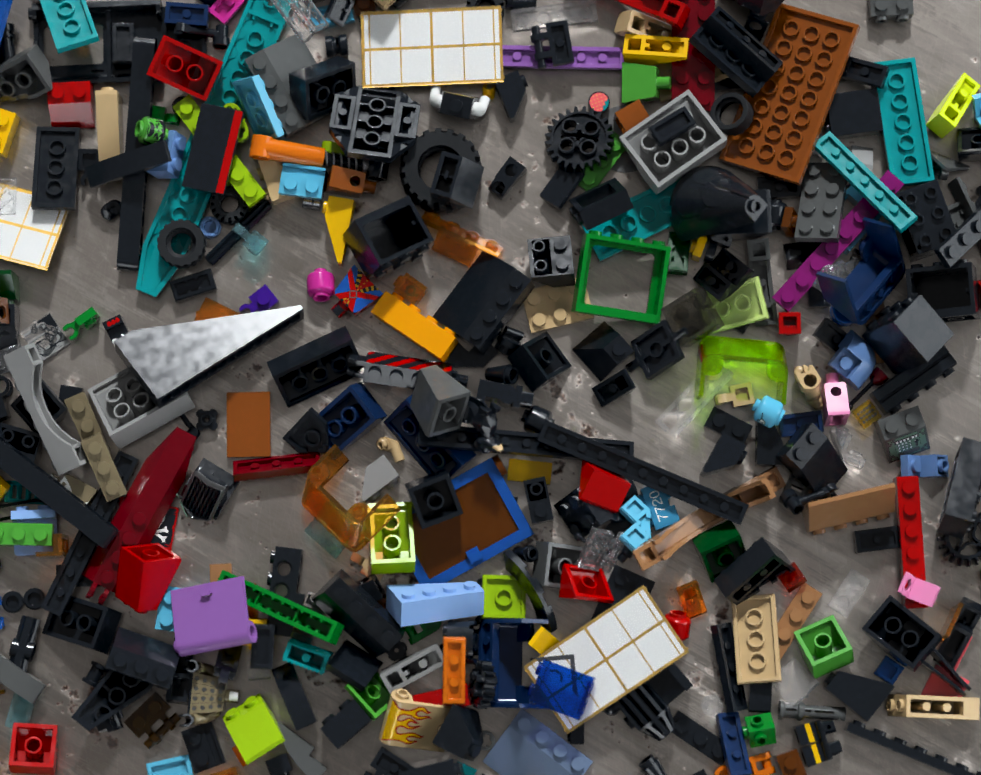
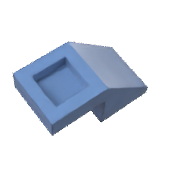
(924, 466)

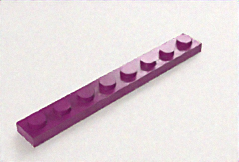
(828, 252)

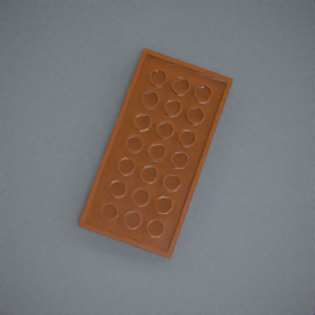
(796, 98)

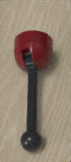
(877, 378)

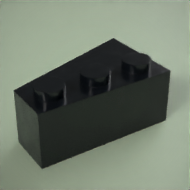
(752, 570)

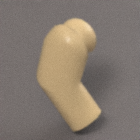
(392, 446)

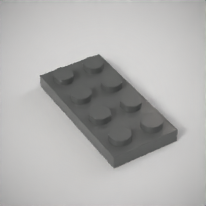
(820, 204)

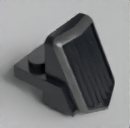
(207, 491)

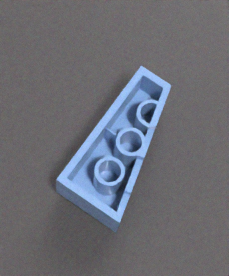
(434, 602)

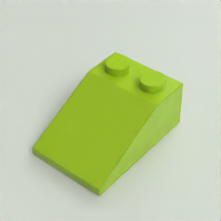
(393, 546)
(253, 728)

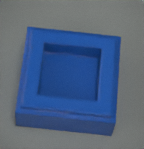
(888, 670)

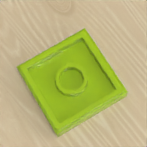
(503, 597)

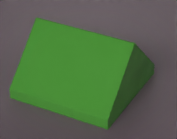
(373, 698)

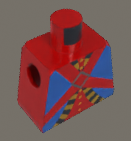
(355, 294)

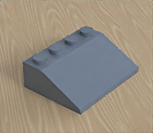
(534, 749)

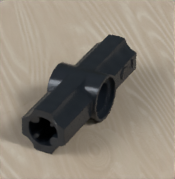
(24, 645)

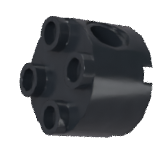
(467, 630)

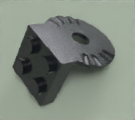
(583, 516)

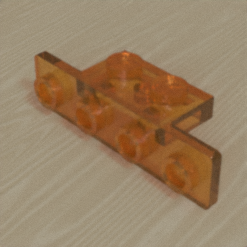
(458, 242)

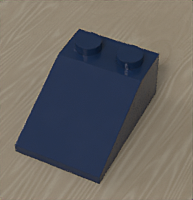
(351, 416)

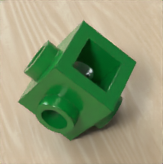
(759, 730)

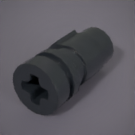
(7, 46)

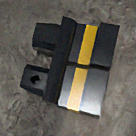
(819, 751)

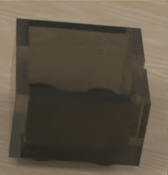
(693, 313)

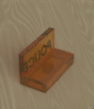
(60, 547)

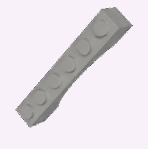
(26, 371)

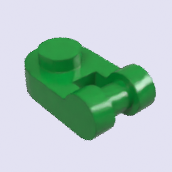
(428, 629)

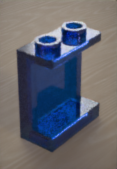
(561, 689)

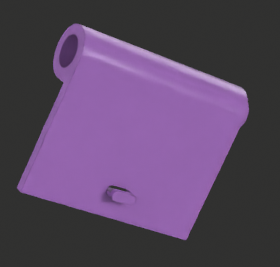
(213, 620)

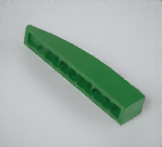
(290, 612)

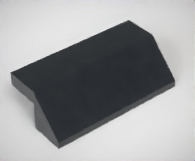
(735, 51)

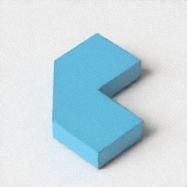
(639, 516)

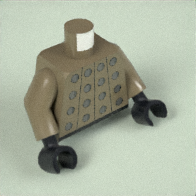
(205, 700)

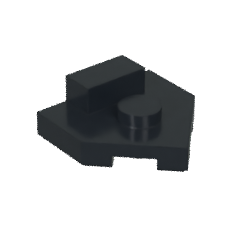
(309, 433)

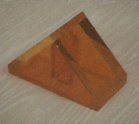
(691, 599)

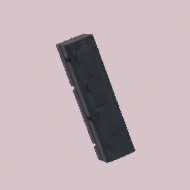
(907, 383)

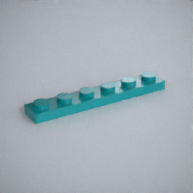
(865, 182)

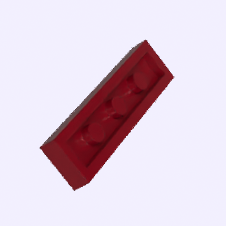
(274, 466)

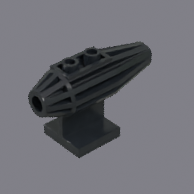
(648, 704)

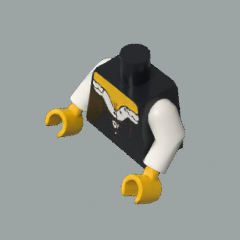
(460, 104)

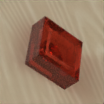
(792, 580)

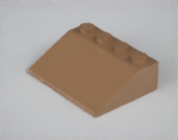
(849, 508)

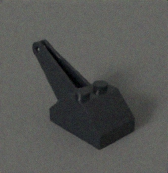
(909, 640)

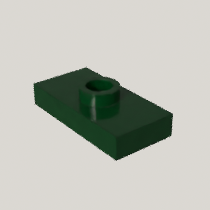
(678, 255)

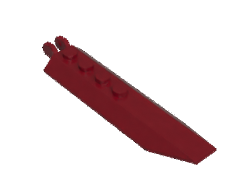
(143, 507)

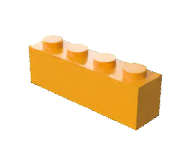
(414, 326)

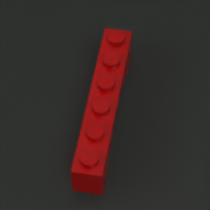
(668, 11)
(910, 532)

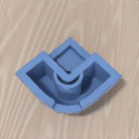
(853, 360)

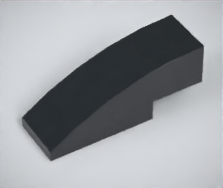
(953, 646)
(180, 684)
(294, 696)

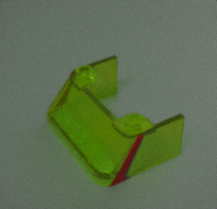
(716, 349)

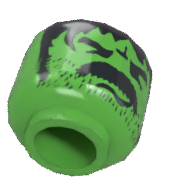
(150, 130)

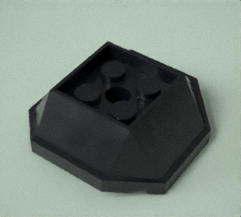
(374, 123)

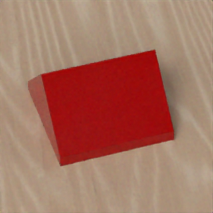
(602, 487)
(584, 585)

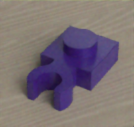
(261, 300)

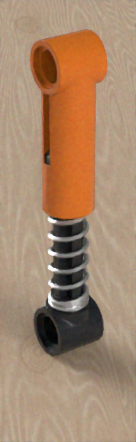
(268, 148)

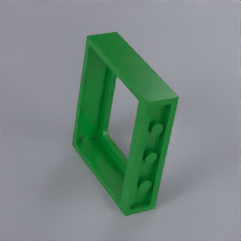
(658, 278)

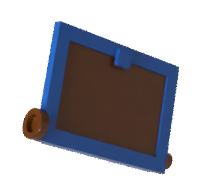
(487, 527)

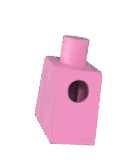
(835, 401)

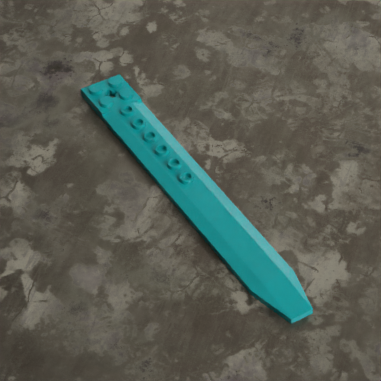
(257, 29)

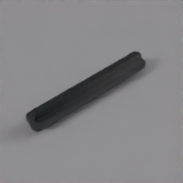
(232, 238)

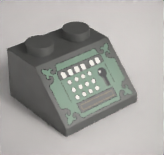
(903, 434)

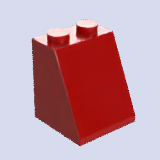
(145, 575)

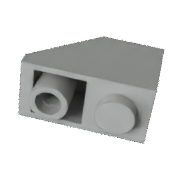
(378, 477)

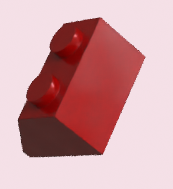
(72, 104)
(33, 749)

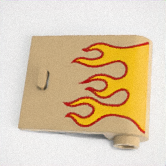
(411, 722)

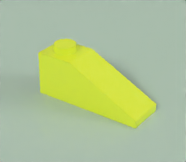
(953, 106)

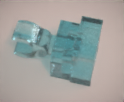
(253, 241)

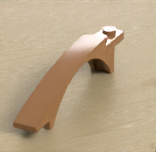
(672, 538)

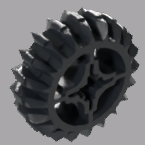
(955, 553)

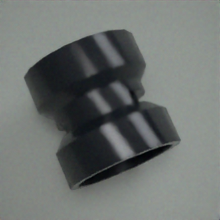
(331, 45)

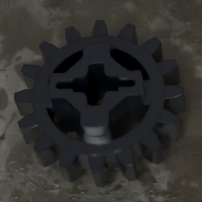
(482, 684)

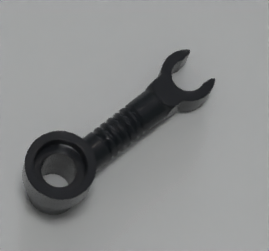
(219, 35)
(795, 503)

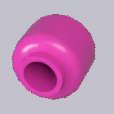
(320, 285)

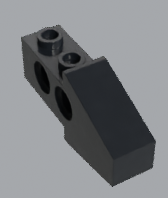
(293, 558)

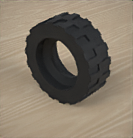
(181, 227)

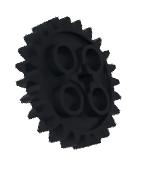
(582, 122)

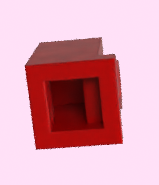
(789, 323)

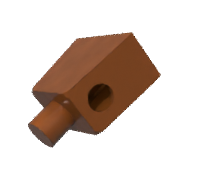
(339, 182)

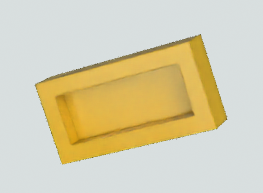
(523, 470)

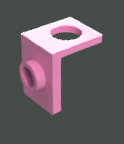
(918, 590)

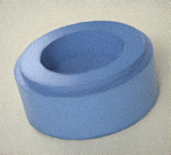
(210, 227)

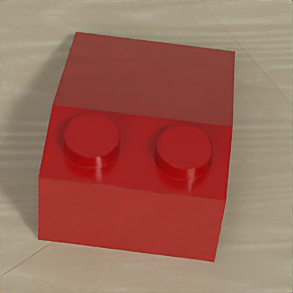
(184, 68)

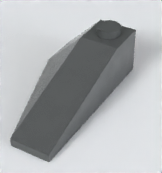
(25, 75)

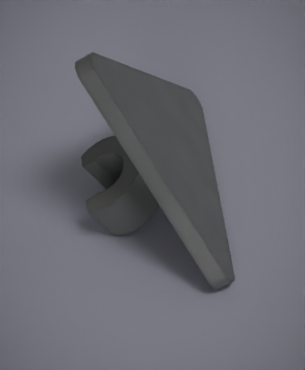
(945, 165)

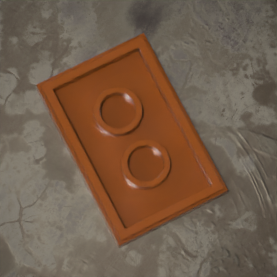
(248, 424)

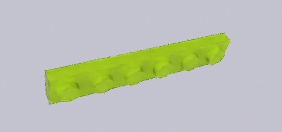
(240, 176)

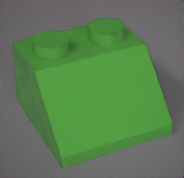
(824, 646)

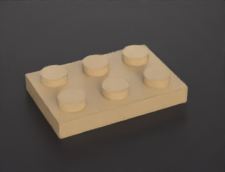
(551, 308)

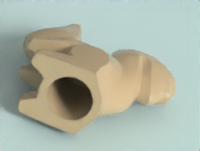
(809, 383)

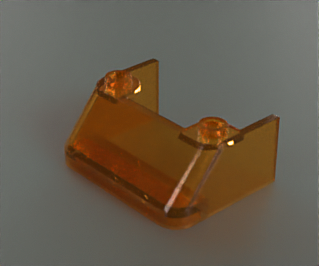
(350, 527)

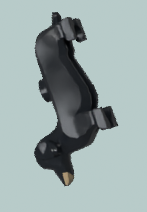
(483, 420)

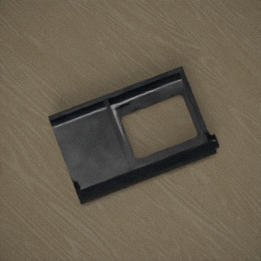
(147, 23)

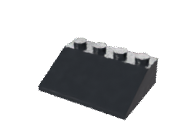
(484, 301)

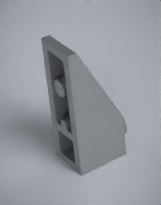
(412, 667)

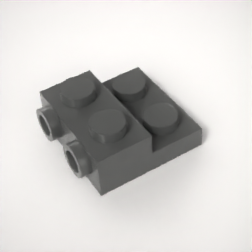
(890, 9)

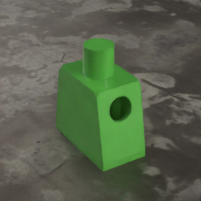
(642, 83)

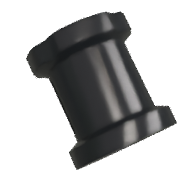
(95, 674)

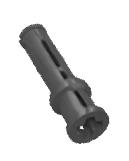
(799, 713)

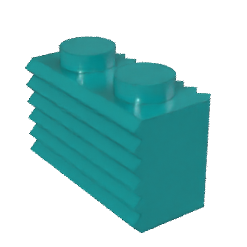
(307, 656)

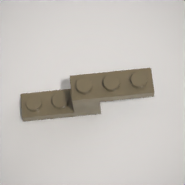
(95, 446)

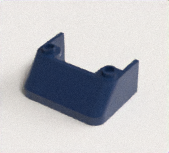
(871, 279)
(502, 645)

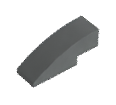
(301, 751)

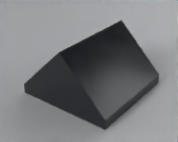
(969, 144)
(54, 404)

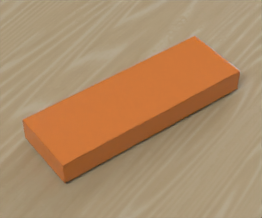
(454, 670)

